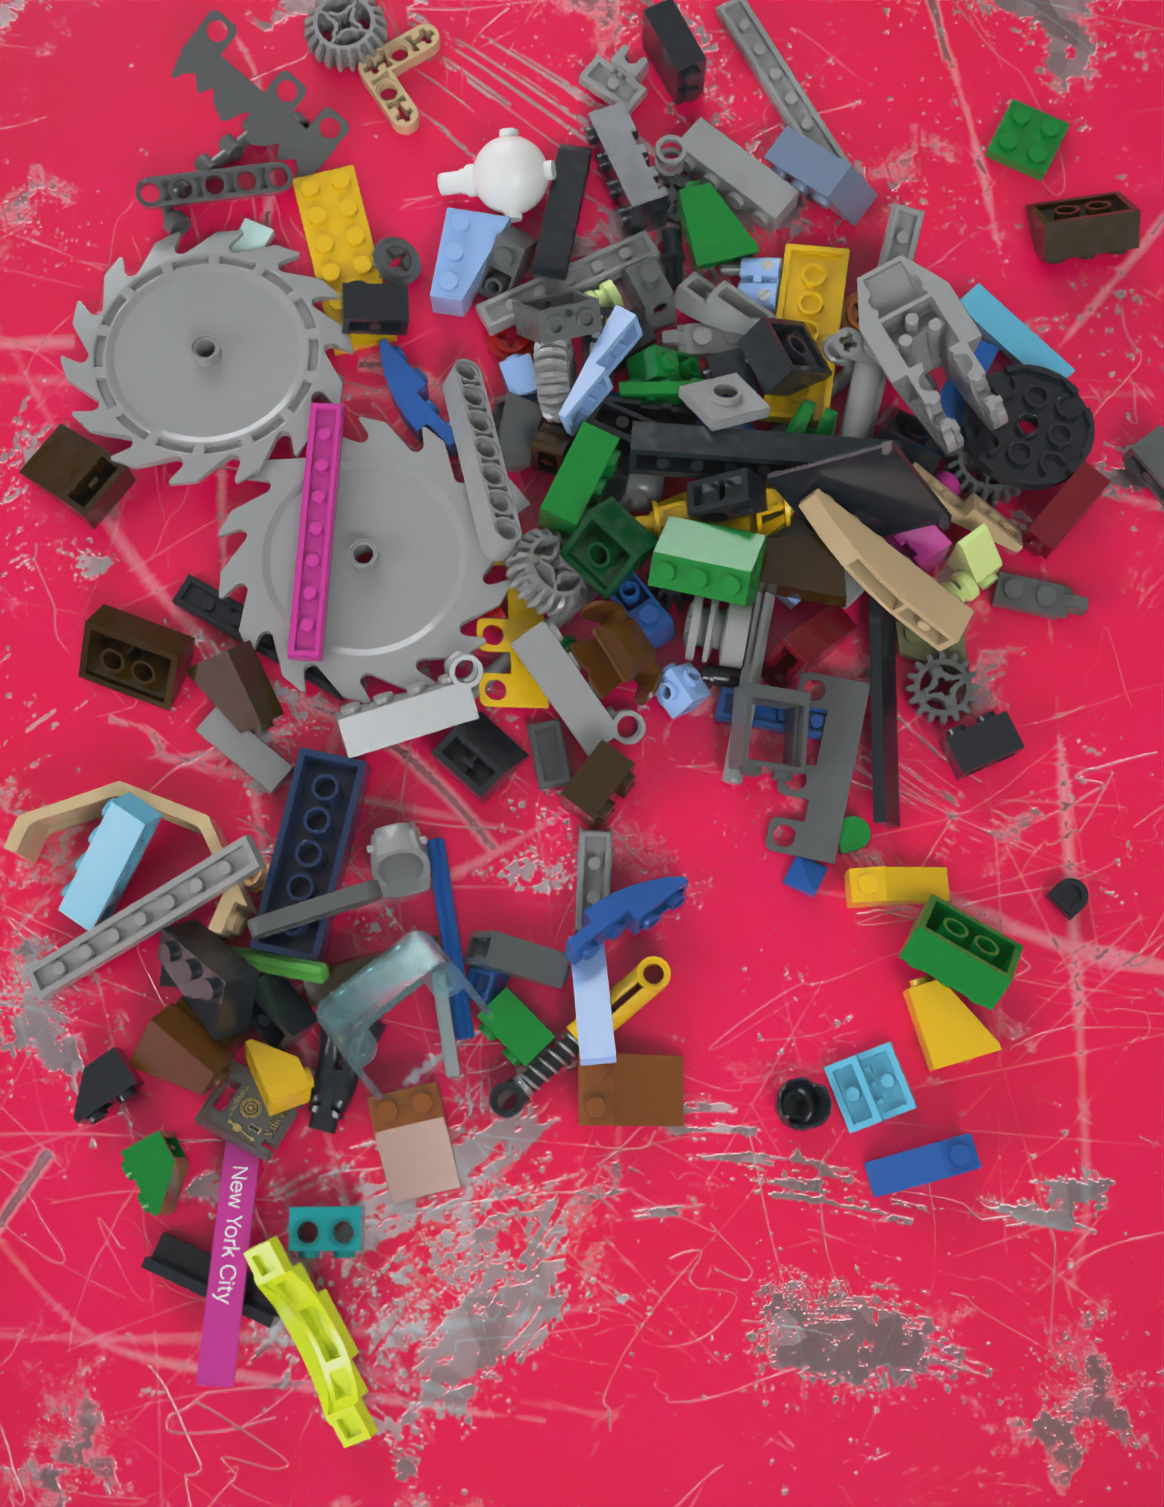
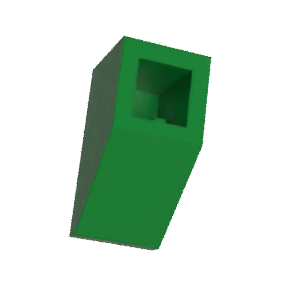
(661, 363)

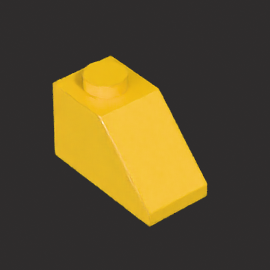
(278, 1077)

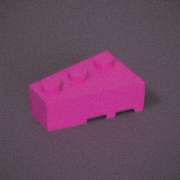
(923, 546)

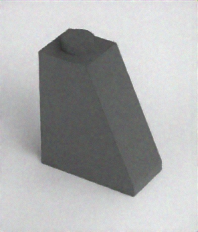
(517, 958)

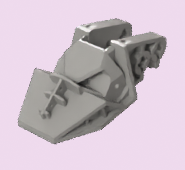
(914, 326)

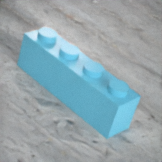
(109, 861)

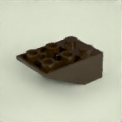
(78, 475)

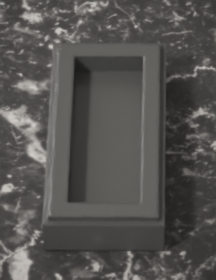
(549, 754)

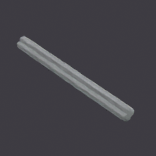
(752, 662)

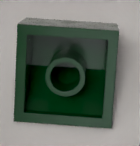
(608, 547)

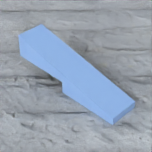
(593, 382)
(593, 1010)

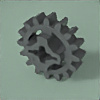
(947, 702)

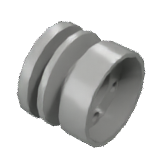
(717, 630)

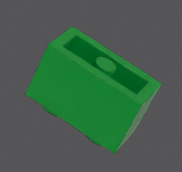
(515, 1028)

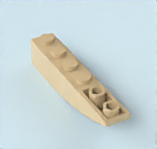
(887, 574)

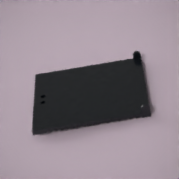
(872, 485)

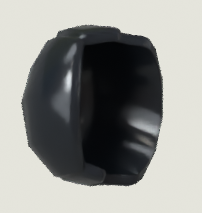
(802, 1104)

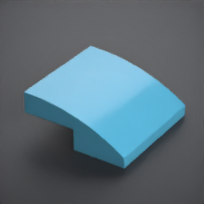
(870, 1087)

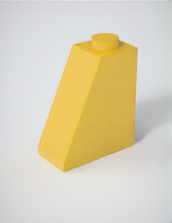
(945, 1025)

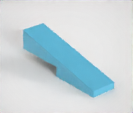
(1009, 333)

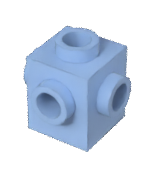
(681, 689)

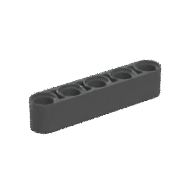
(227, 176)

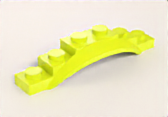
(319, 1338)

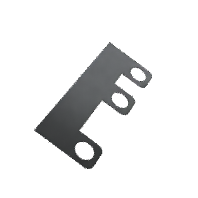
(831, 777)

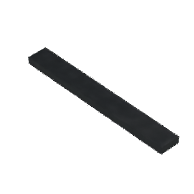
(883, 716)

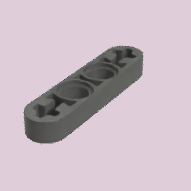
(314, 909)

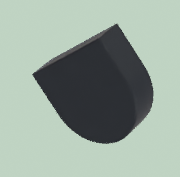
(1068, 897)

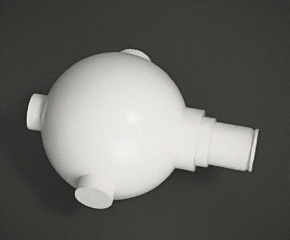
(506, 175)

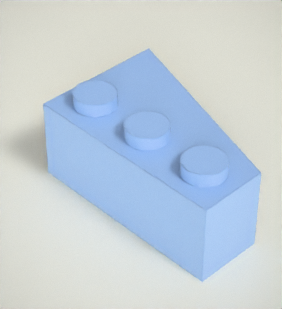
(463, 258)

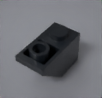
(105, 1083)

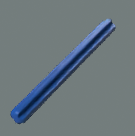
(449, 932)

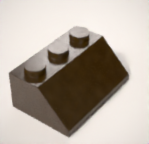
(1083, 226)
(135, 656)

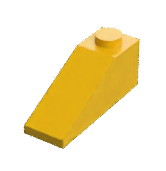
(894, 885)

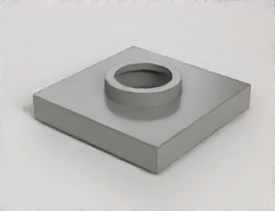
(707, 401)

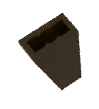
(802, 570)

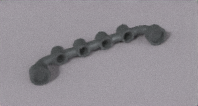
(231, 149)

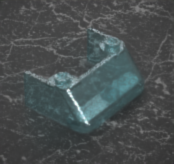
(380, 987)

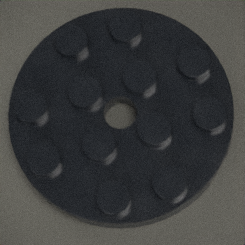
(1061, 433)

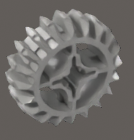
(349, 38)
(554, 376)
(541, 575)

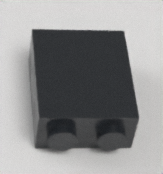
(673, 51)

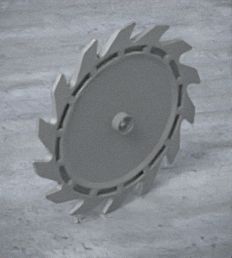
(215, 408)
(379, 612)

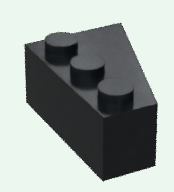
(617, 417)
(210, 977)

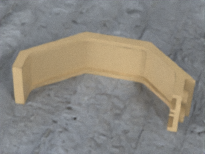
(34, 828)

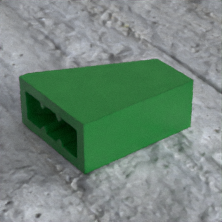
(711, 228)

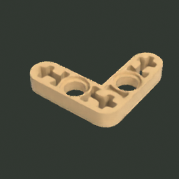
(387, 78)

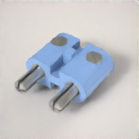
(759, 279)

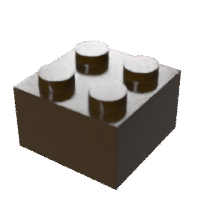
(598, 785)

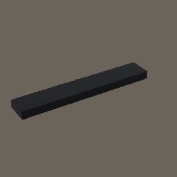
(225, 615)

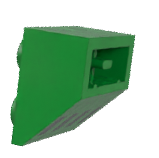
(158, 1169)

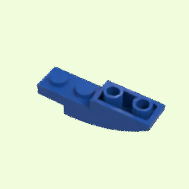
(411, 396)
(631, 907)

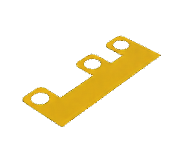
(520, 686)

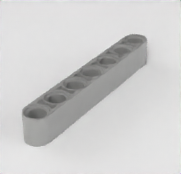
(481, 460)

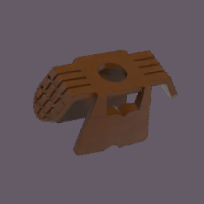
(617, 652)

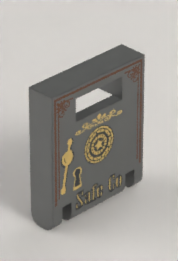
(246, 1117)

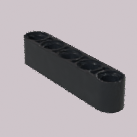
(562, 212)

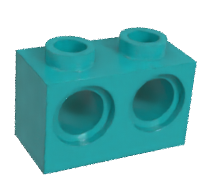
(326, 1220)

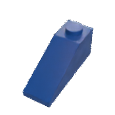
(922, 1165)

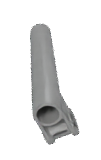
(864, 380)

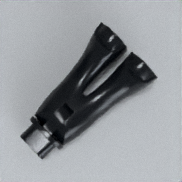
(334, 1085)

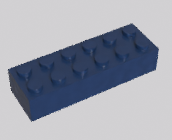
(313, 847)

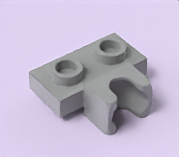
(617, 80)

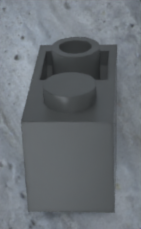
(507, 262)

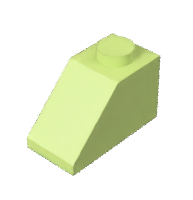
(977, 557)

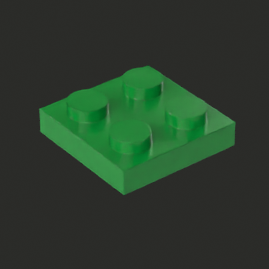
(1027, 140)

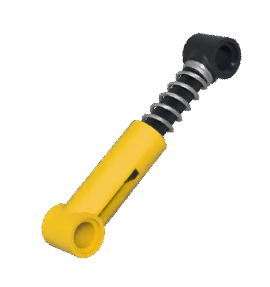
(526, 1083)

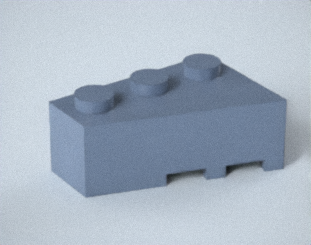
(820, 174)

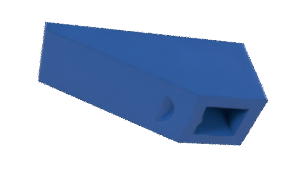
(645, 608)

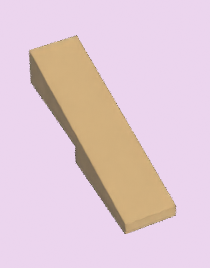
(974, 513)

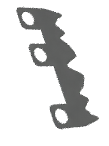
(268, 115)

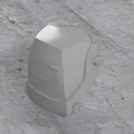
(399, 859)

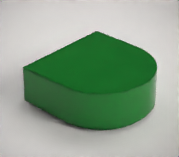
(854, 835)

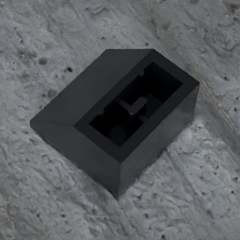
(479, 756)

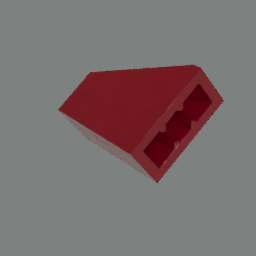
(1064, 510)
(807, 646)

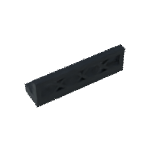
(190, 1268)

